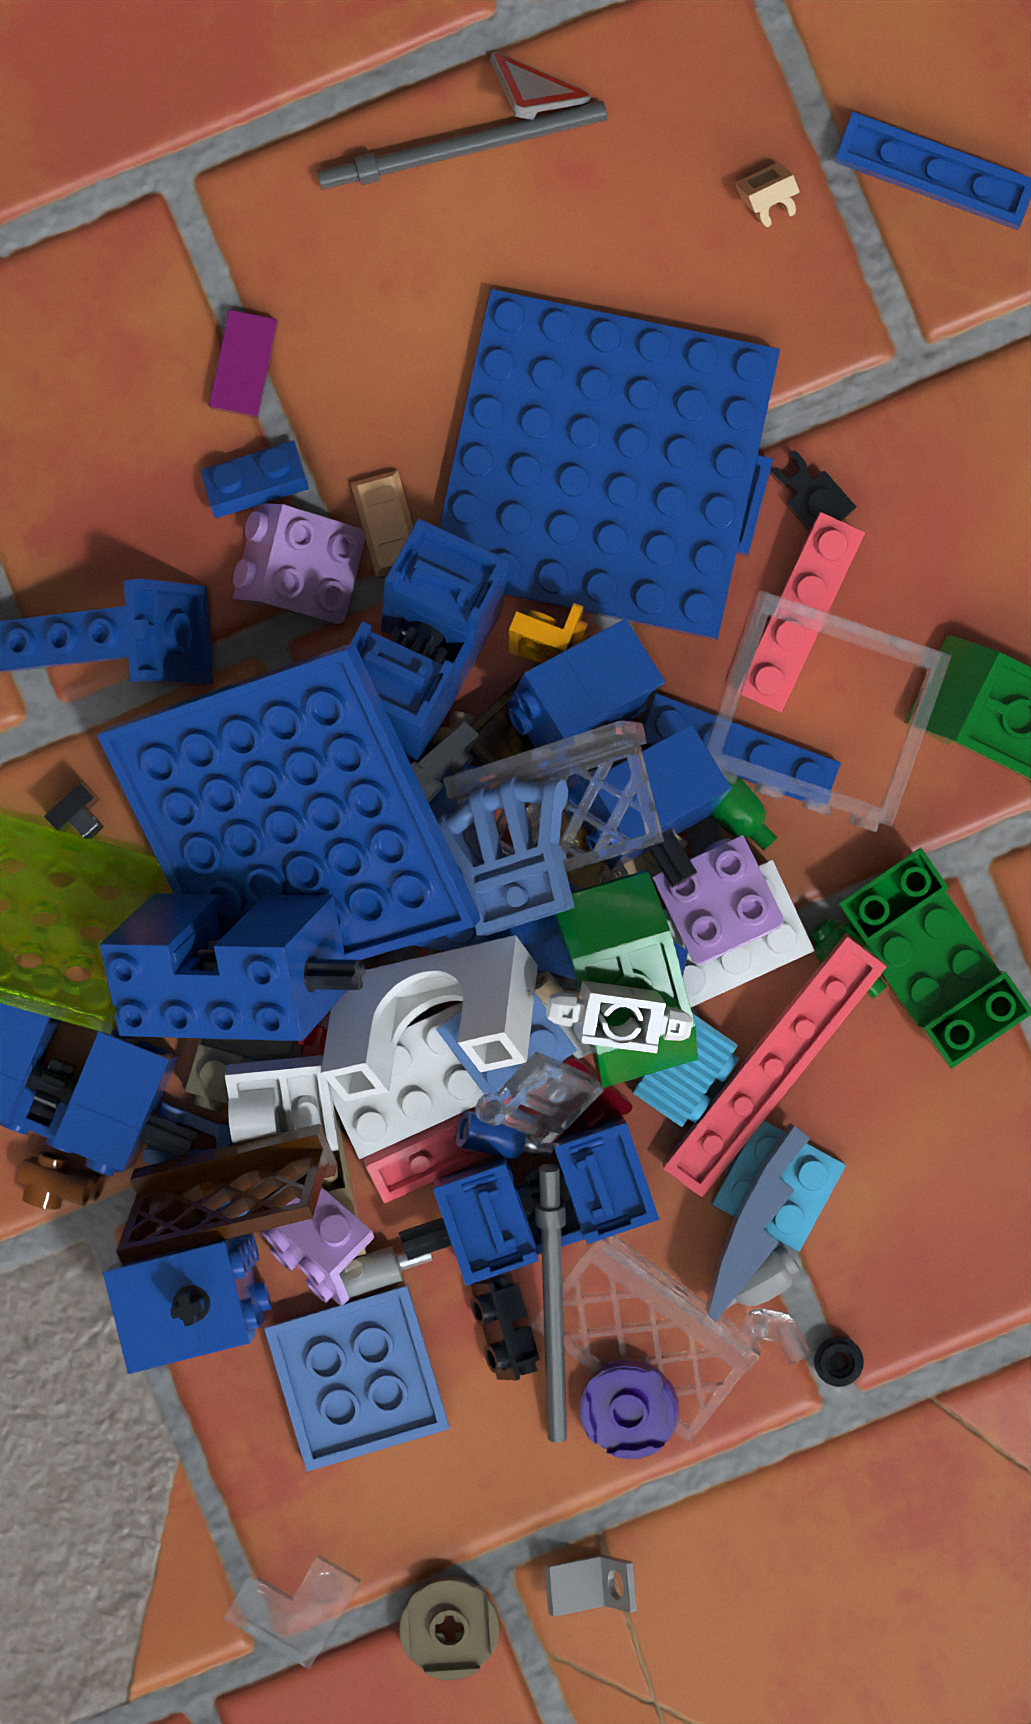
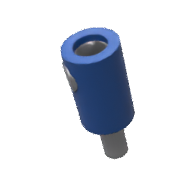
(495, 1140)

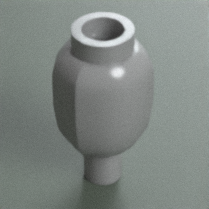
(770, 1279)

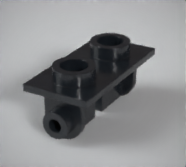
(507, 1350)

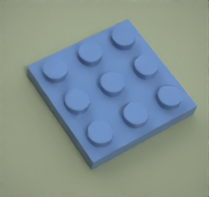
(357, 1377)

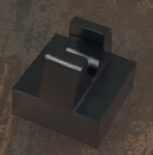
(75, 812)

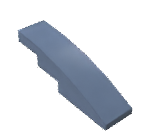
(747, 1240)

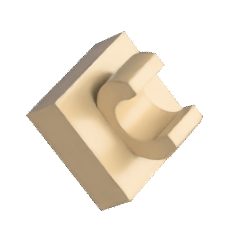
(768, 188)

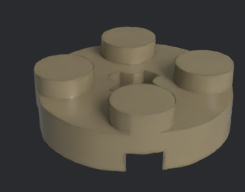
(471, 1646)

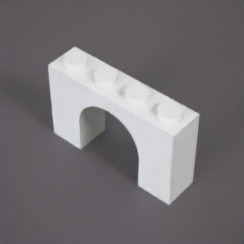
(495, 1023)

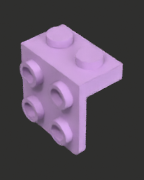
(298, 562)
(722, 903)
(321, 1246)

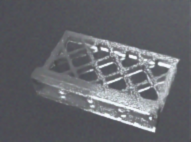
(559, 761)
(672, 1301)

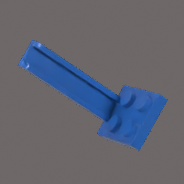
(158, 629)

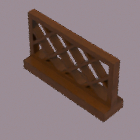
(237, 1173)

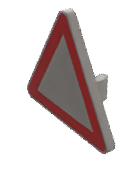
(533, 90)

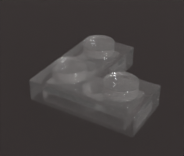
(296, 1623)

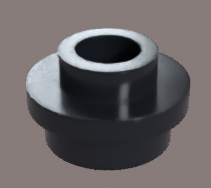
(849, 1372)

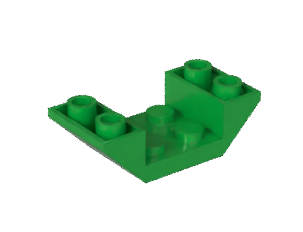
(984, 705)
(624, 940)
(934, 959)

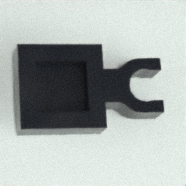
(813, 495)

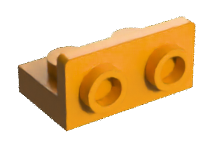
(539, 639)

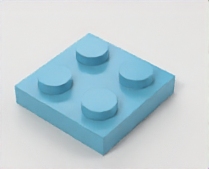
(809, 1174)

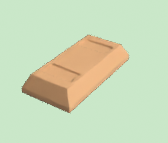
(383, 518)

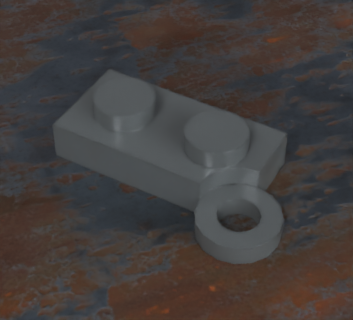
(446, 758)

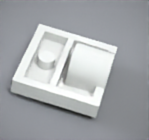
(279, 1098)

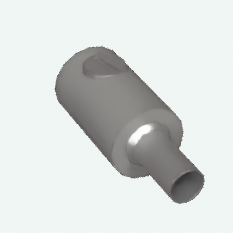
(377, 1270)

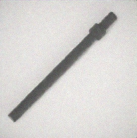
(369, 167)
(551, 1217)

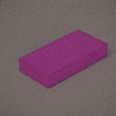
(243, 363)

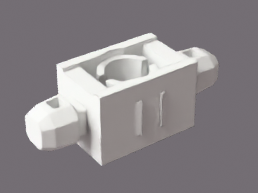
(640, 1036)

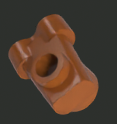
(51, 1182)

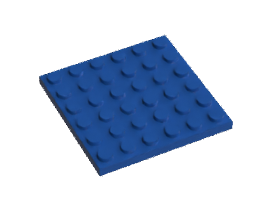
(609, 460)
(294, 794)

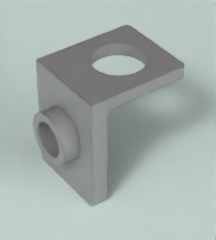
(589, 1585)

